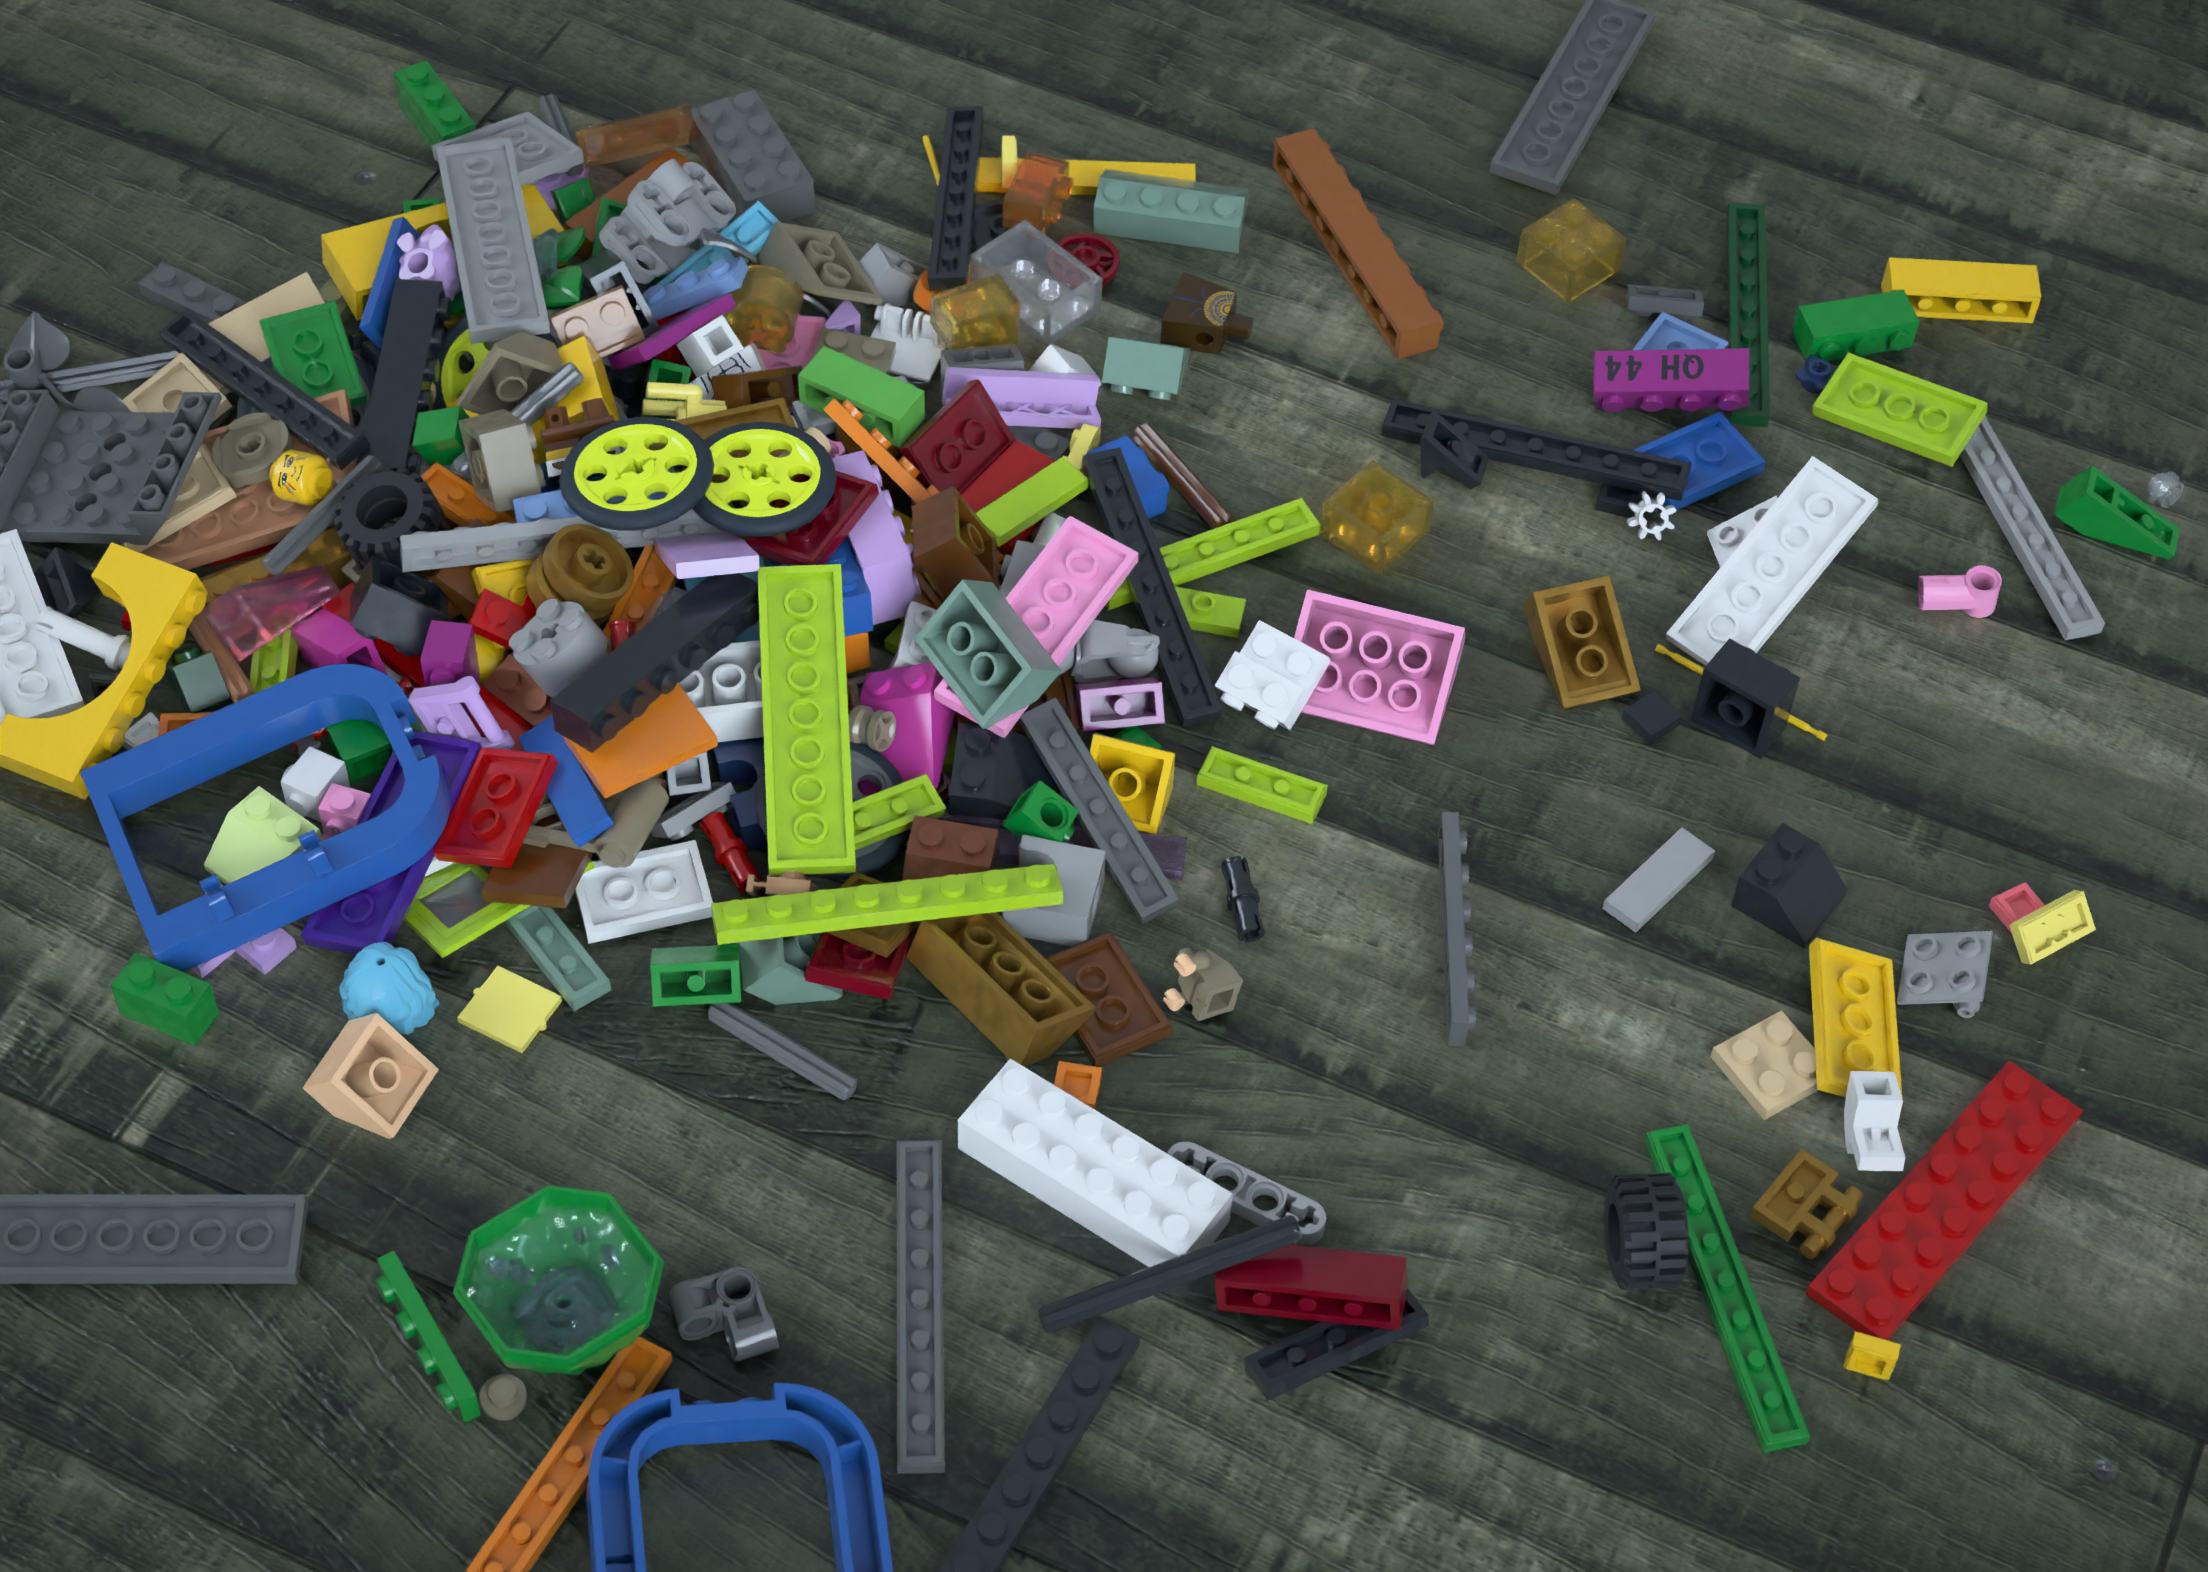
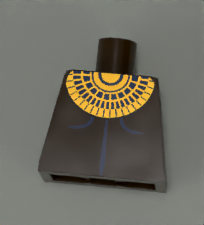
(1202, 316)

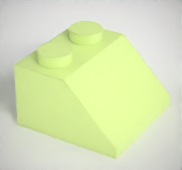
(255, 836)

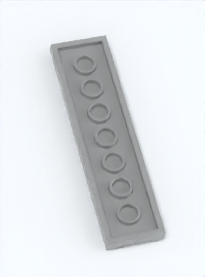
(492, 240)

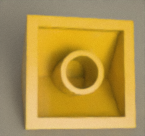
(1138, 777)

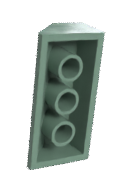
(1170, 210)

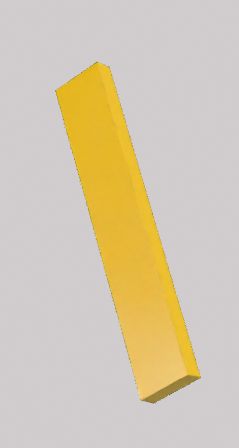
(1085, 173)

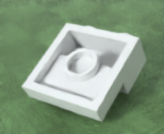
(1272, 676)

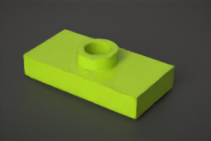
(1212, 611)

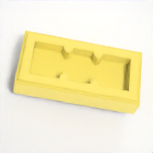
(2052, 927)

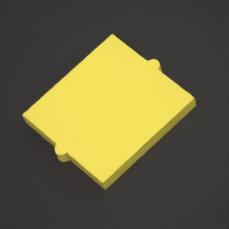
(509, 1009)

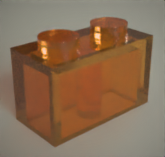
(1037, 192)

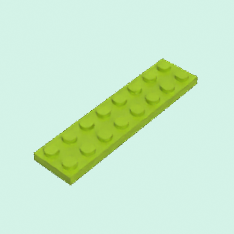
(805, 720)

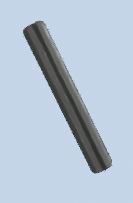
(534, 405)
(316, 521)
(783, 1049)

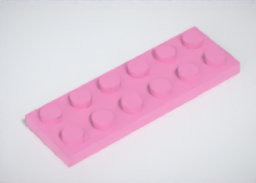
(1061, 597)

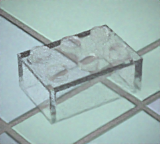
(1048, 281)

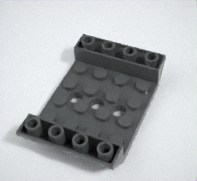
(95, 471)

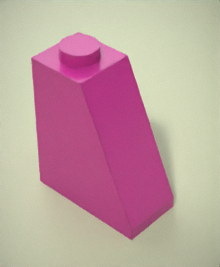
(331, 640)

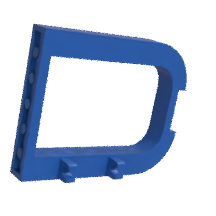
(305, 880)
(792, 1415)

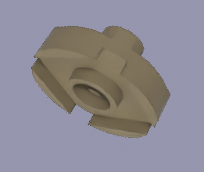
(232, 451)

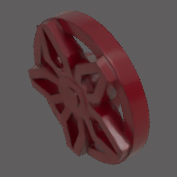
(1091, 257)

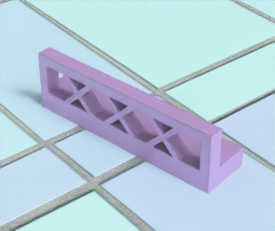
(1033, 396)

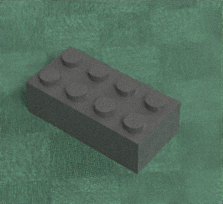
(752, 157)

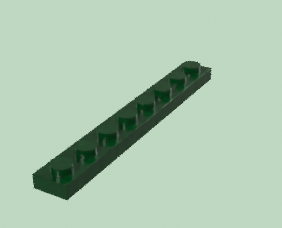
(1749, 305)

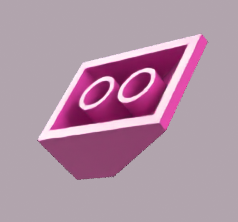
(921, 721)

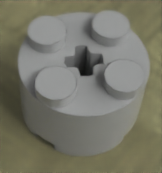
(559, 645)

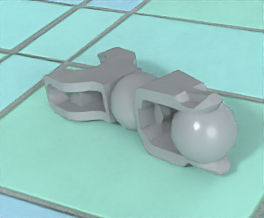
(1111, 652)

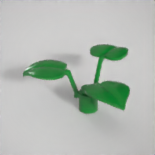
(562, 285)

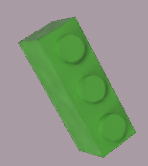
(884, 401)

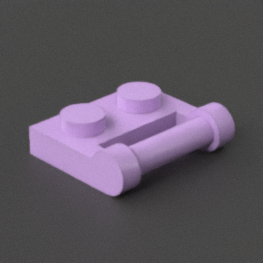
(444, 715)

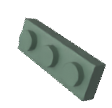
(559, 955)

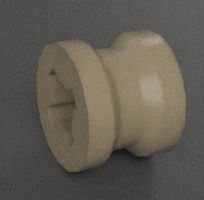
(872, 727)

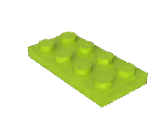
(1900, 409)

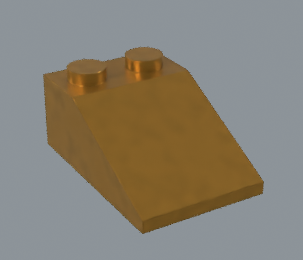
(1582, 642)

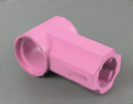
(1973, 593)

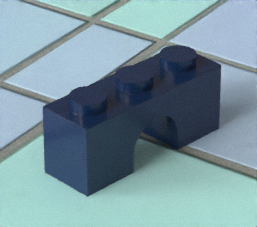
(742, 764)

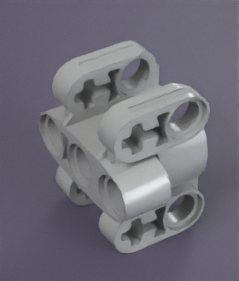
(665, 217)

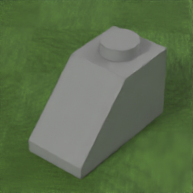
(892, 274)

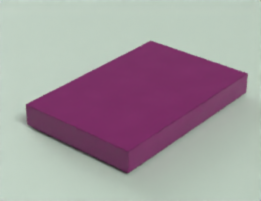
(673, 332)

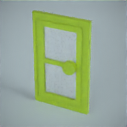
(451, 907)

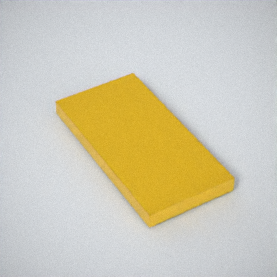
(1852, 1014)

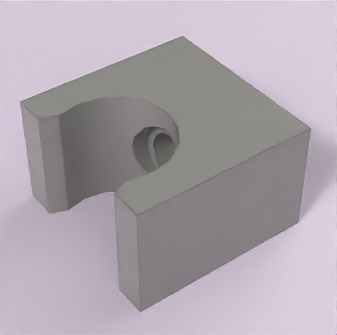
(1082, 880)

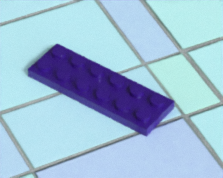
(380, 909)

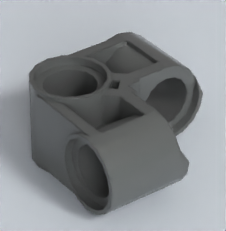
(705, 1308)

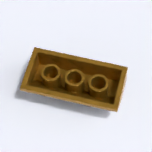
(324, 550)
(1000, 984)

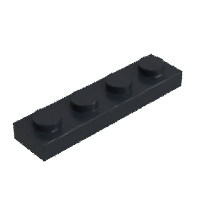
(1324, 1349)

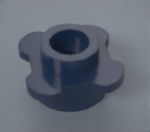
(1815, 374)

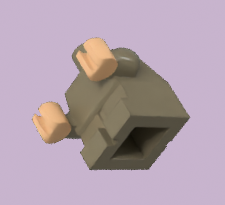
(1205, 983)

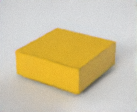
(1872, 1356)

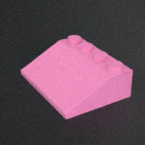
(1384, 668)

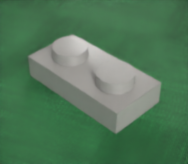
(678, 819)

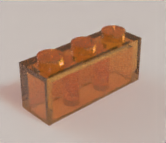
(637, 135)

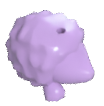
(430, 259)

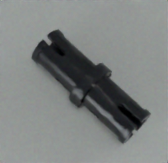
(1242, 899)

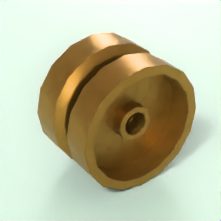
(582, 568)

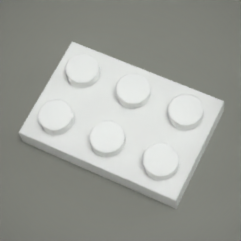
(655, 892)

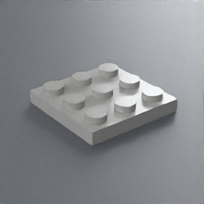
(536, 146)

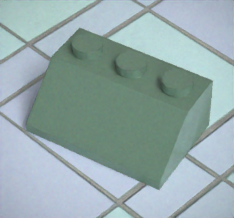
(986, 652)

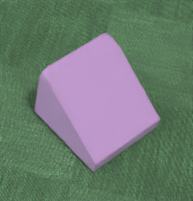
(845, 319)

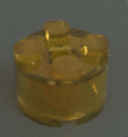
(765, 309)

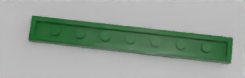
(1730, 1295)

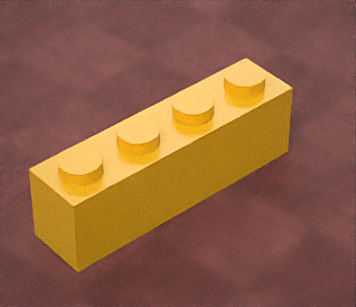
(1966, 289)

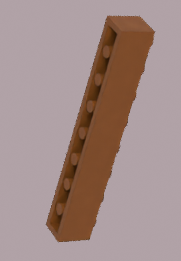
(1357, 244)

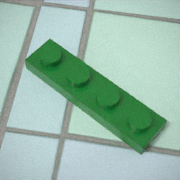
(434, 1351)

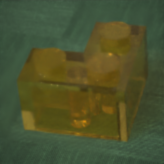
(976, 314)

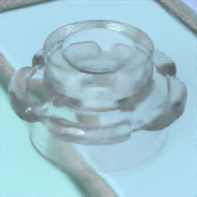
(2165, 489)

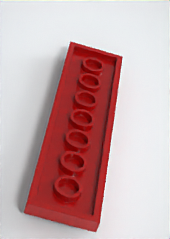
(1944, 1203)

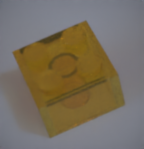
(1571, 250)
(1376, 517)

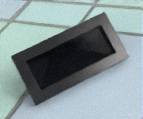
(65, 584)

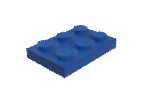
(1717, 457)

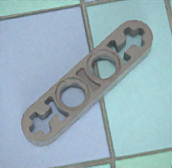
(1253, 1185)

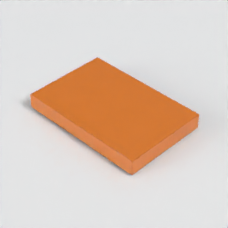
(650, 744)

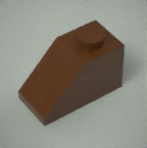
(757, 386)

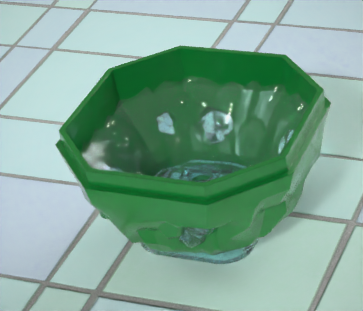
(559, 1281)

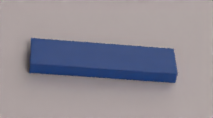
(379, 300)
(570, 785)

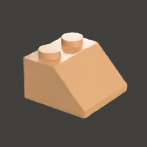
(371, 1076)

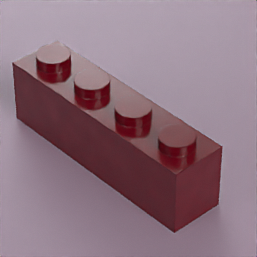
(1318, 1286)

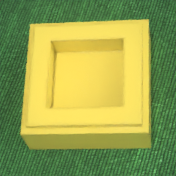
(1008, 160)

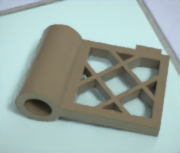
(634, 817)

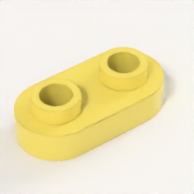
(1081, 442)

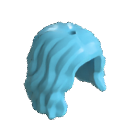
(393, 990)

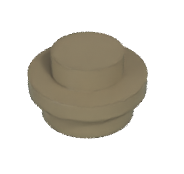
(503, 1397)

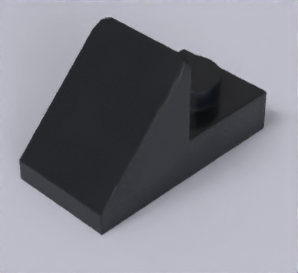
(1448, 448)

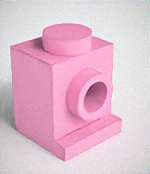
(341, 809)

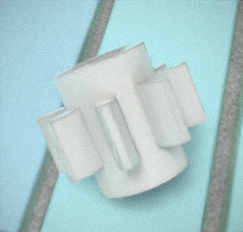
(1653, 526)

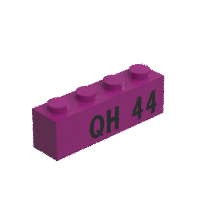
(1671, 379)

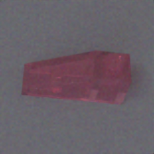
(266, 608)

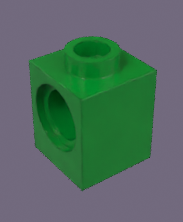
(1041, 802)

